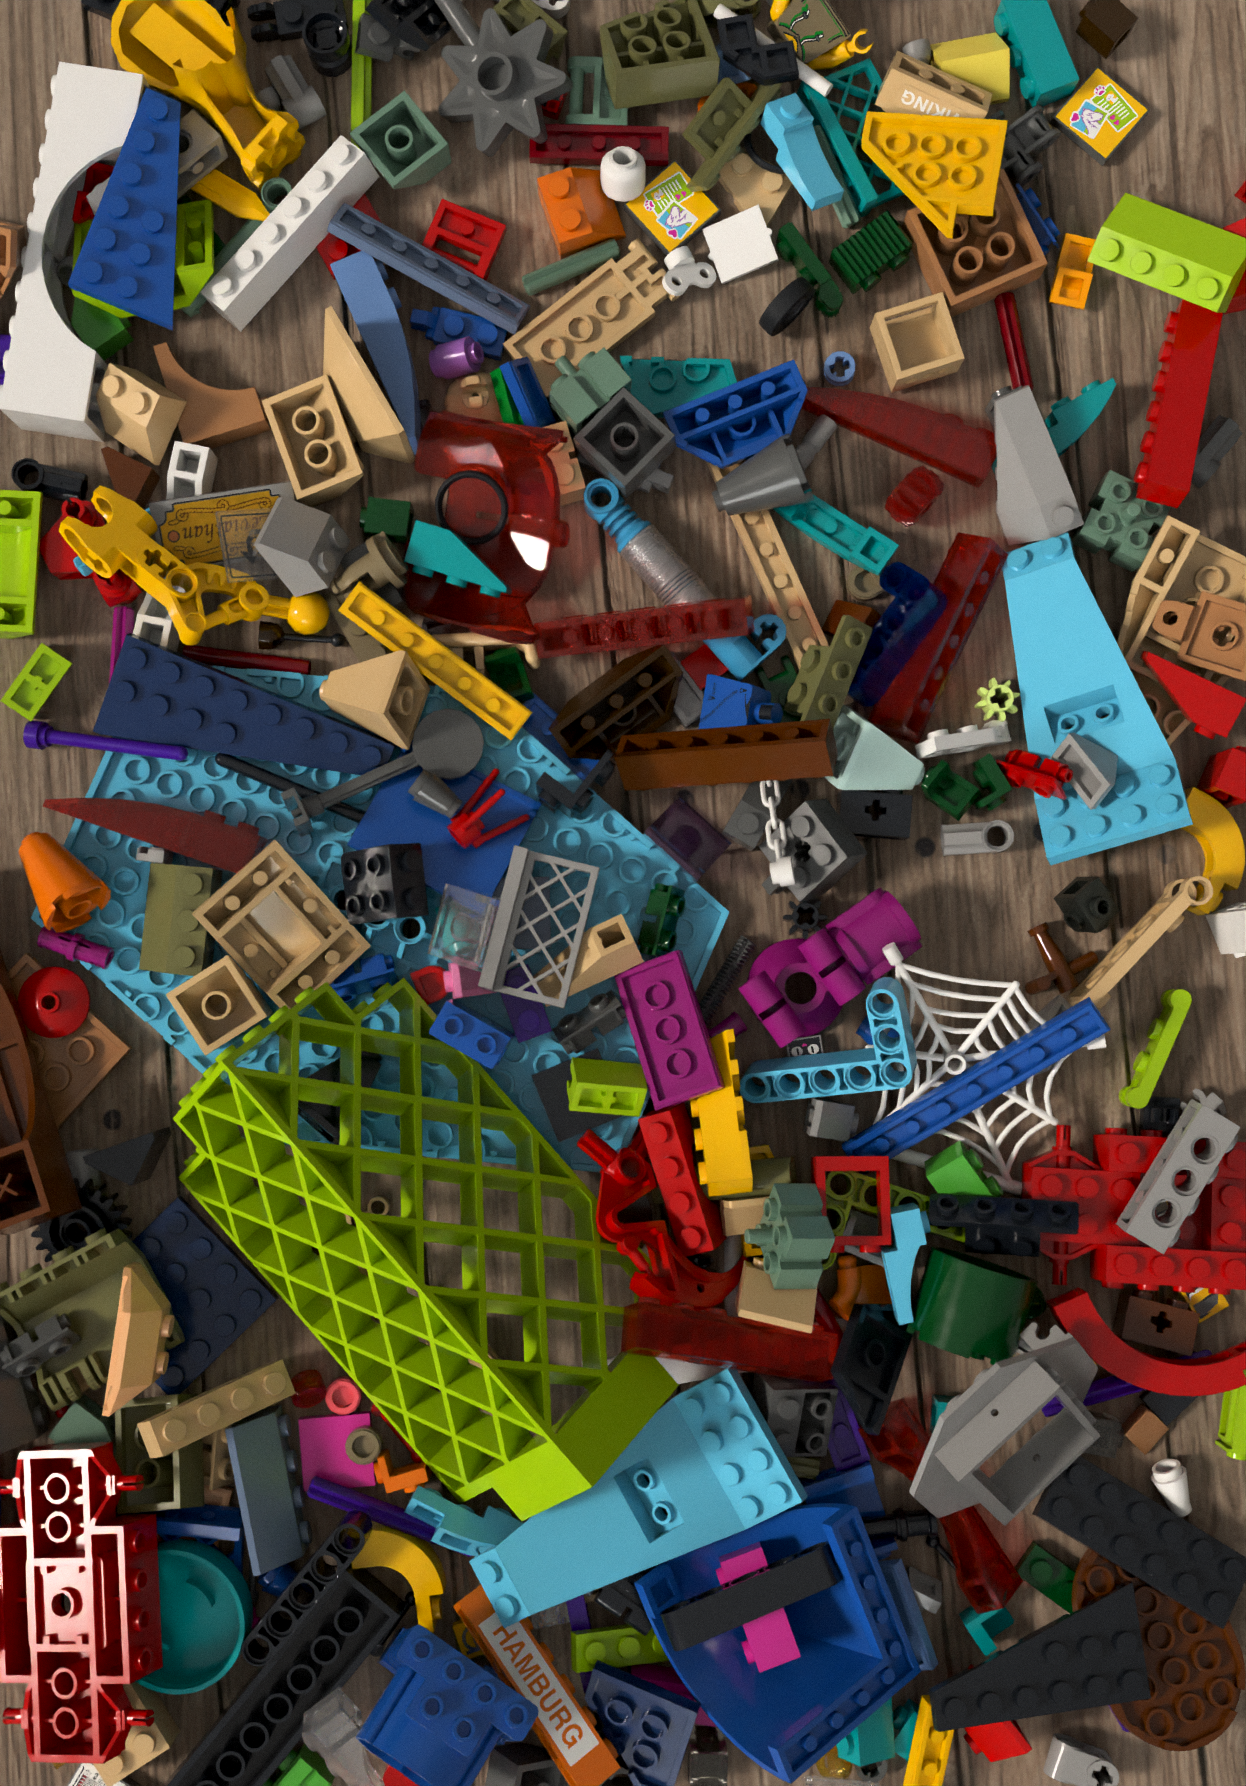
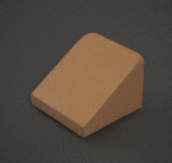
(1144, 1429)

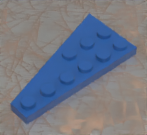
(133, 234)

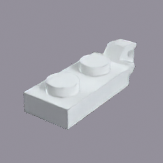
(965, 740)

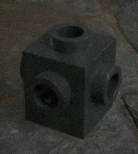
(1087, 905)

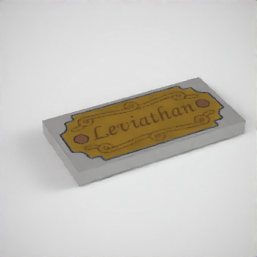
(190, 526)

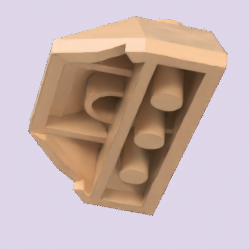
(138, 1338)

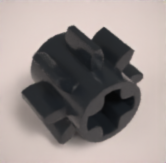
(805, 928)

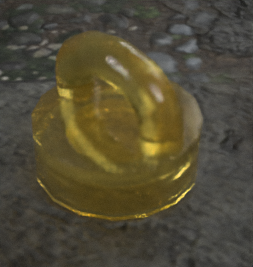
(836, 1766)

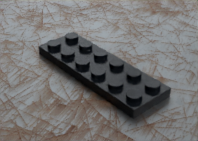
(1144, 1540)

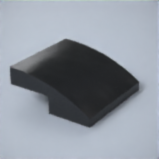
(412, 21)

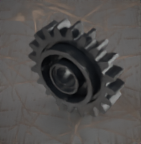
(96, 1213)

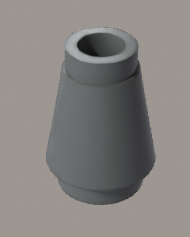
(435, 794)

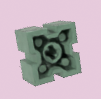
(583, 393)
(1119, 522)
(793, 1236)

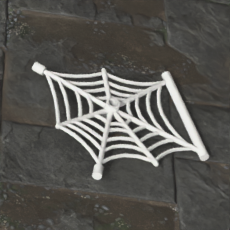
(957, 1067)

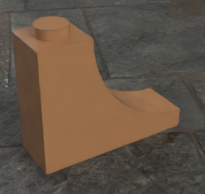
(211, 414)

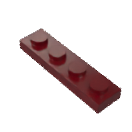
(591, 142)

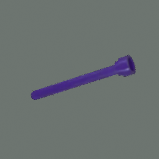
(41, 735)

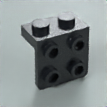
(557, 797)
(384, 883)

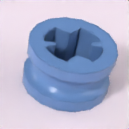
(830, 364)

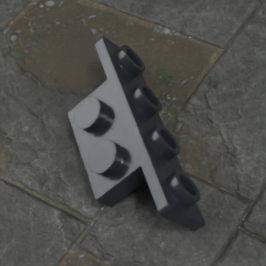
(1002, 1223)

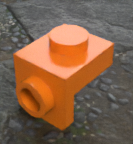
(403, 1477)

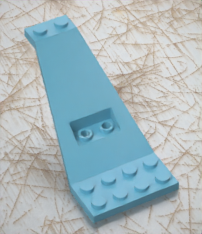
(1073, 677)
(705, 1464)

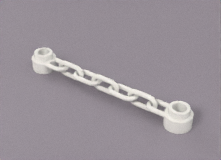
(781, 870)

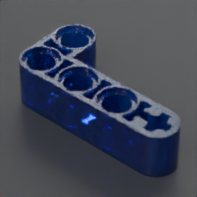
(898, 631)

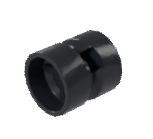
(327, 43)

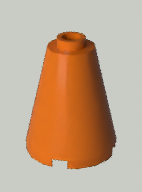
(61, 883)

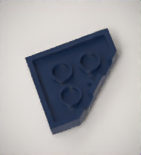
(642, 1723)

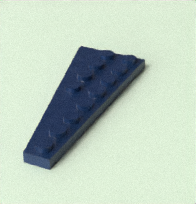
(191, 705)

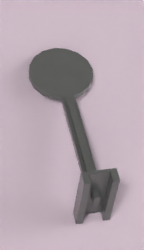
(442, 744)

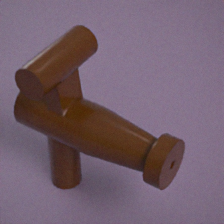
(1059, 969)

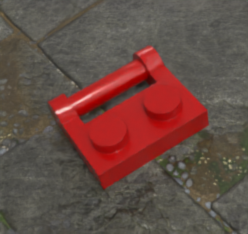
(467, 231)

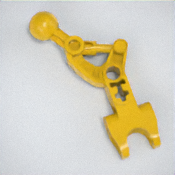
(128, 546)

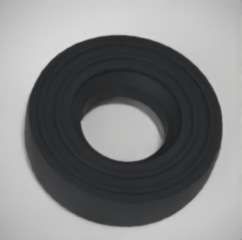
(787, 306)

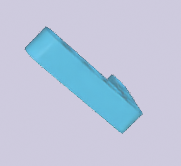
(843, 1063)

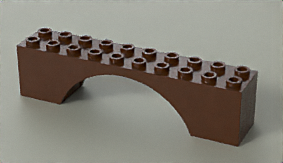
(33, 1164)

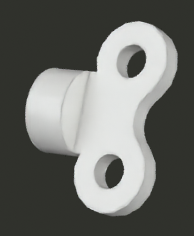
(686, 272)

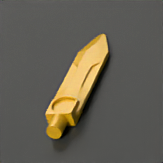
(231, 196)

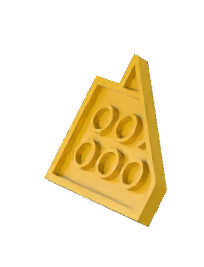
(939, 161)

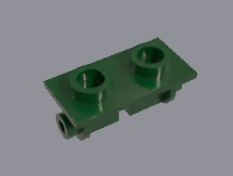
(668, 905)

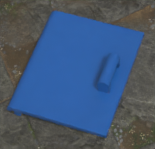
(401, 820)

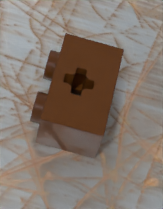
(1177, 1323)

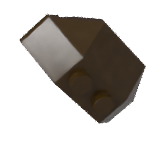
(624, 701)

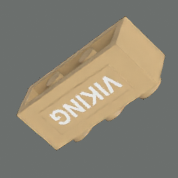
(925, 90)

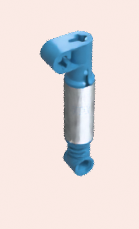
(673, 578)

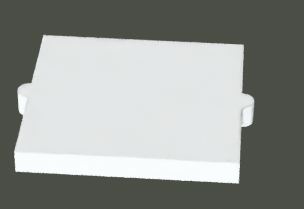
(740, 244)

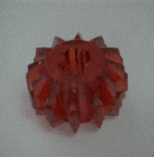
(914, 496)

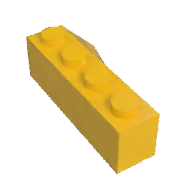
(721, 1128)

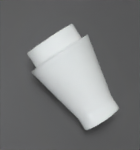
(1172, 1484)

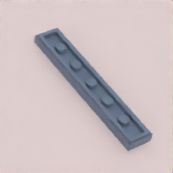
(428, 268)

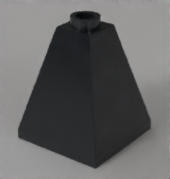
(325, 1117)

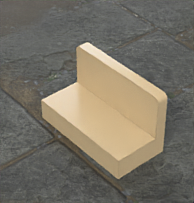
(741, 1214)

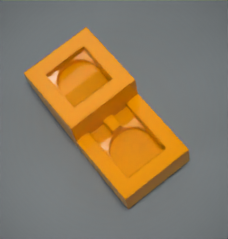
(1072, 272)

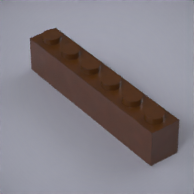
(727, 755)

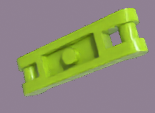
(1162, 1038)

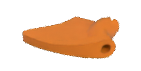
(858, 1286)

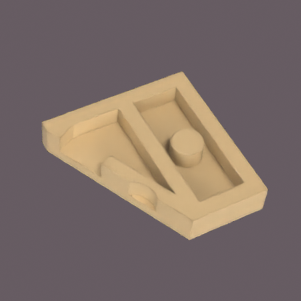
(754, 185)

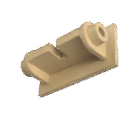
(217, 1462)

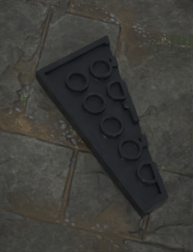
(1059, 1668)

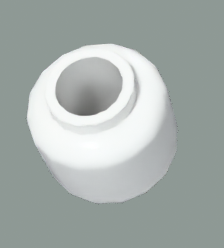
(623, 174)

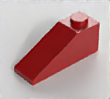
(1197, 698)

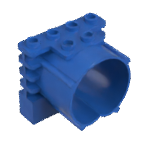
(441, 1712)

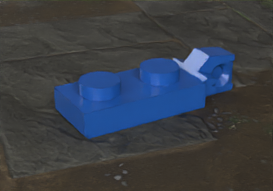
(448, 325)

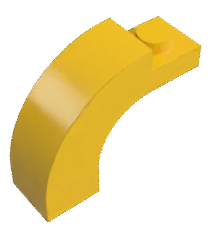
(1221, 846)
(412, 1559)

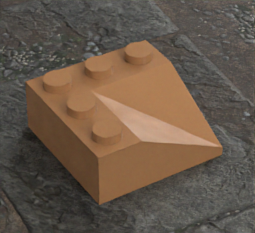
(983, 257)

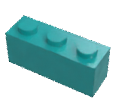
(1036, 50)

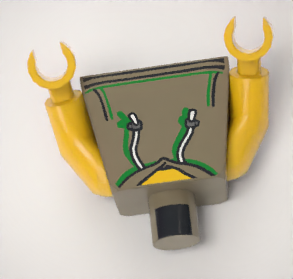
(815, 31)

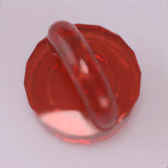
(309, 1389)

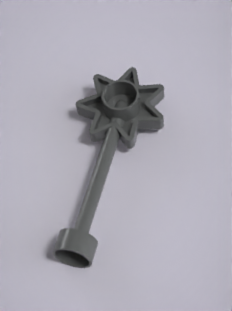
(499, 77)

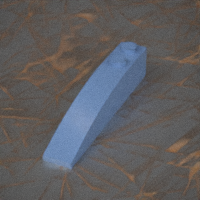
(382, 332)

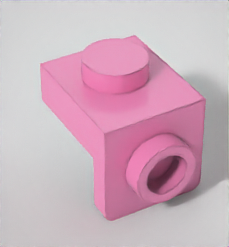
(462, 981)

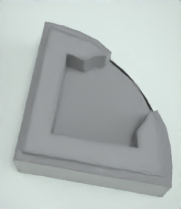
(154, 855)

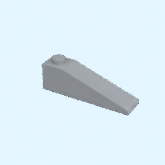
(1031, 482)

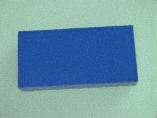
(527, 393)

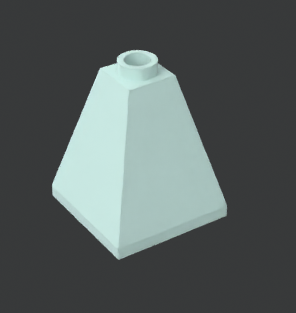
(870, 757)

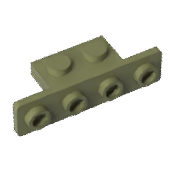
(723, 125)
(828, 673)

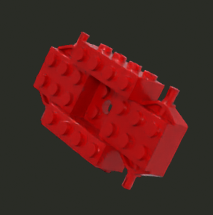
(1210, 1240)
(110, 1573)

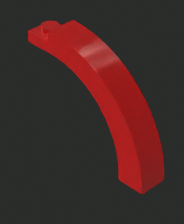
(1157, 1374)

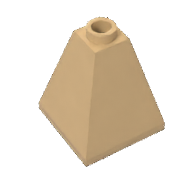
(379, 695)

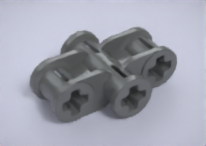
(1023, 141)

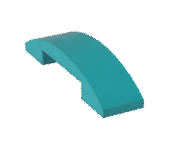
(841, 534)

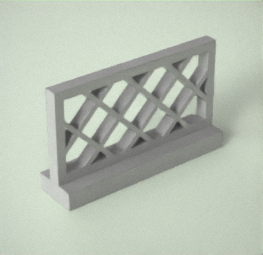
(509, 917)

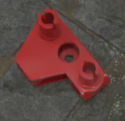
(59, 556)

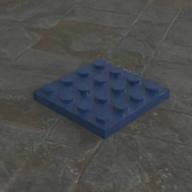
(208, 1289)

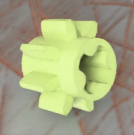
(1000, 691)

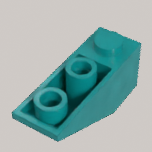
(445, 552)

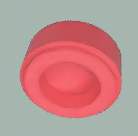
(343, 1395)

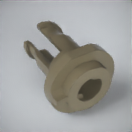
(382, 563)

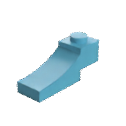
(799, 151)
(908, 1234)

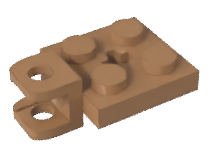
(1197, 631)

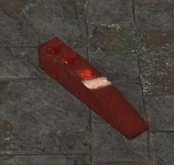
(910, 430)
(170, 828)

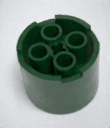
(971, 1306)

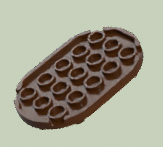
(1189, 1663)

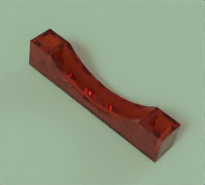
(979, 1560)

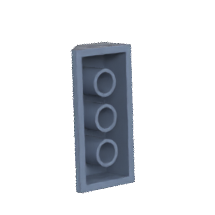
(268, 1489)

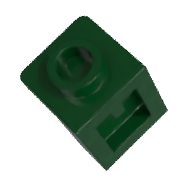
(991, 777)

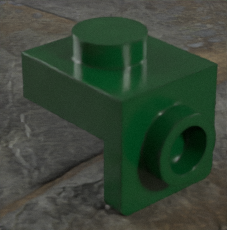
(509, 673)
(948, 790)

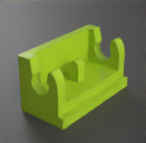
(36, 682)
(606, 1087)

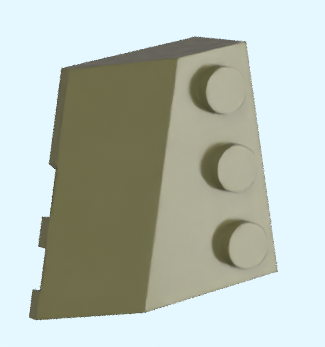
(659, 55)

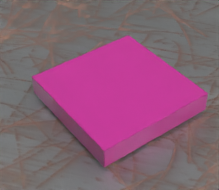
(325, 1453)

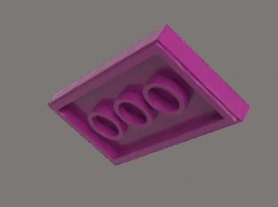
(669, 1030)

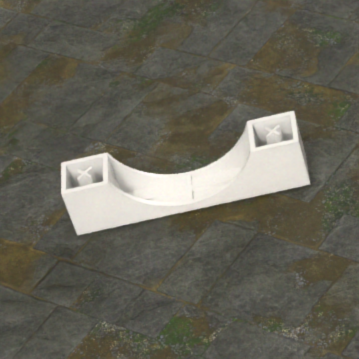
(47, 369)

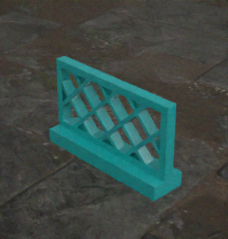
(839, 139)

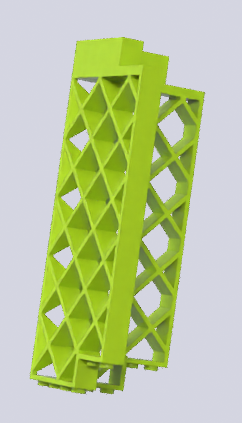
(279, 1233)

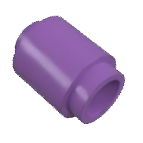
(456, 358)

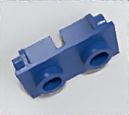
(1045, 229)
(375, 973)

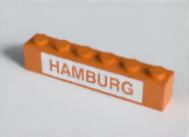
(527, 1668)

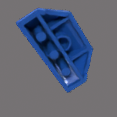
(740, 417)

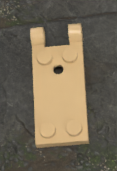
(1162, 916)

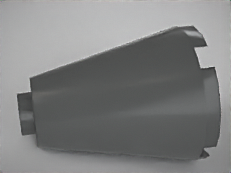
(765, 481)

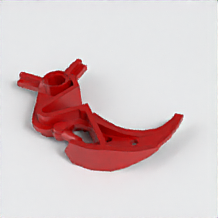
(673, 1275)

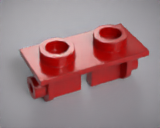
(1022, 770)

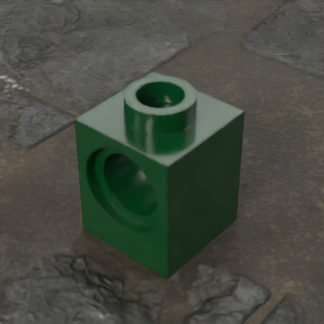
(390, 516)

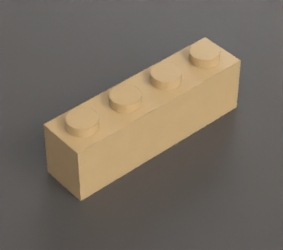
(215, 1409)

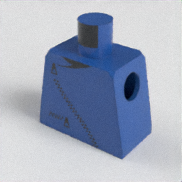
(736, 704)

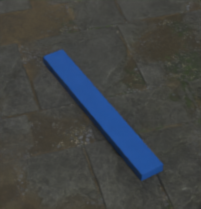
(980, 1083)

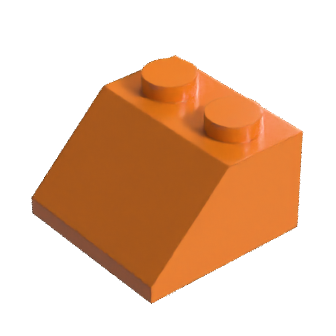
(578, 210)

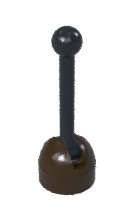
(272, 636)

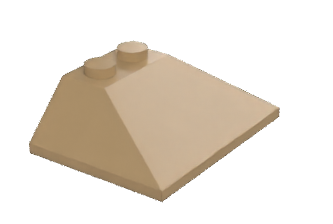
(361, 401)
(281, 927)

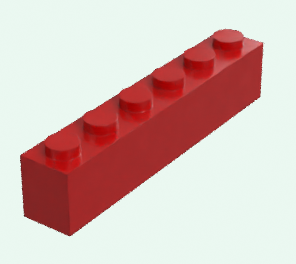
(1178, 405)

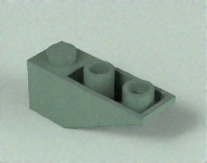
(85, 1424)

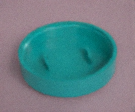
(203, 1617)

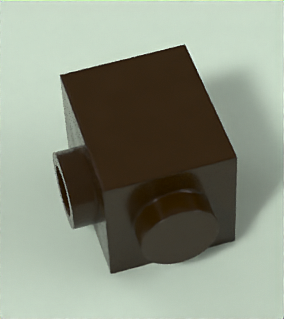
(1105, 25)

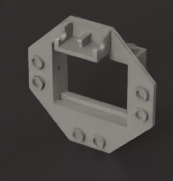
(970, 1433)

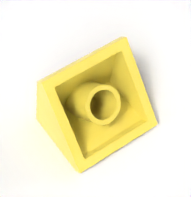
(977, 60)

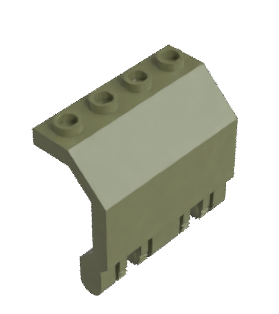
(88, 1290)

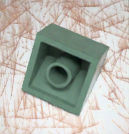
(402, 143)

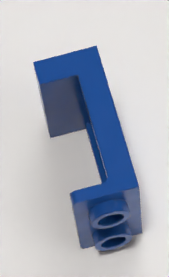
(471, 1033)

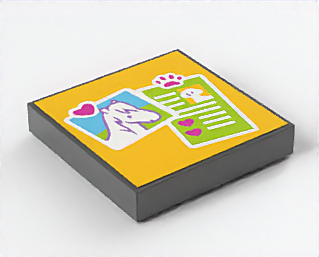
(1100, 116)
(670, 211)

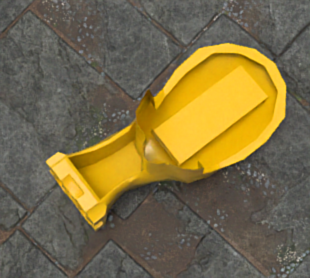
(202, 61)

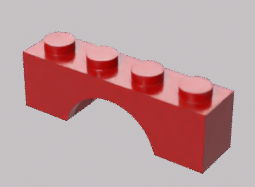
(691, 1214)

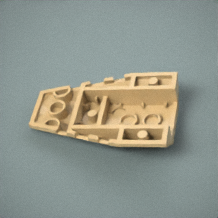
(1175, 569)

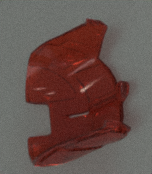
(525, 547)

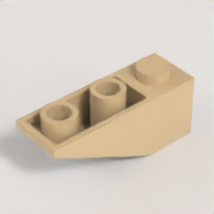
(602, 954)

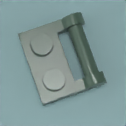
(603, 107)

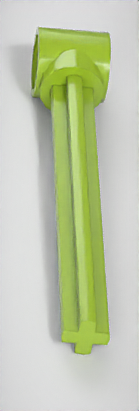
(361, 73)

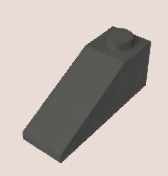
(751, 815)

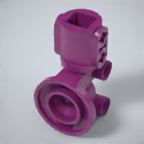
(836, 962)

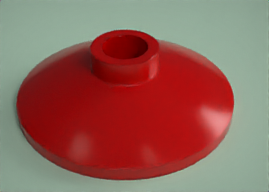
(71, 1002)

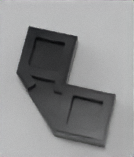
(764, 63)

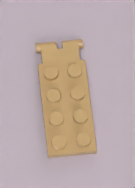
(592, 315)

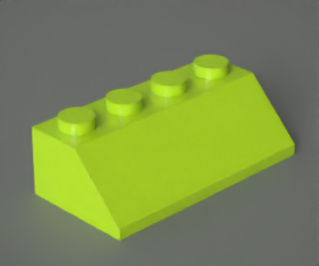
(1171, 252)

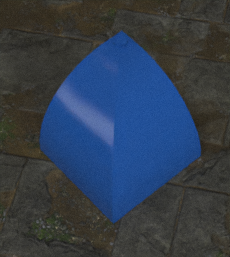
(846, 1638)

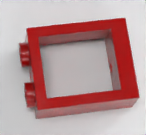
(880, 1164)

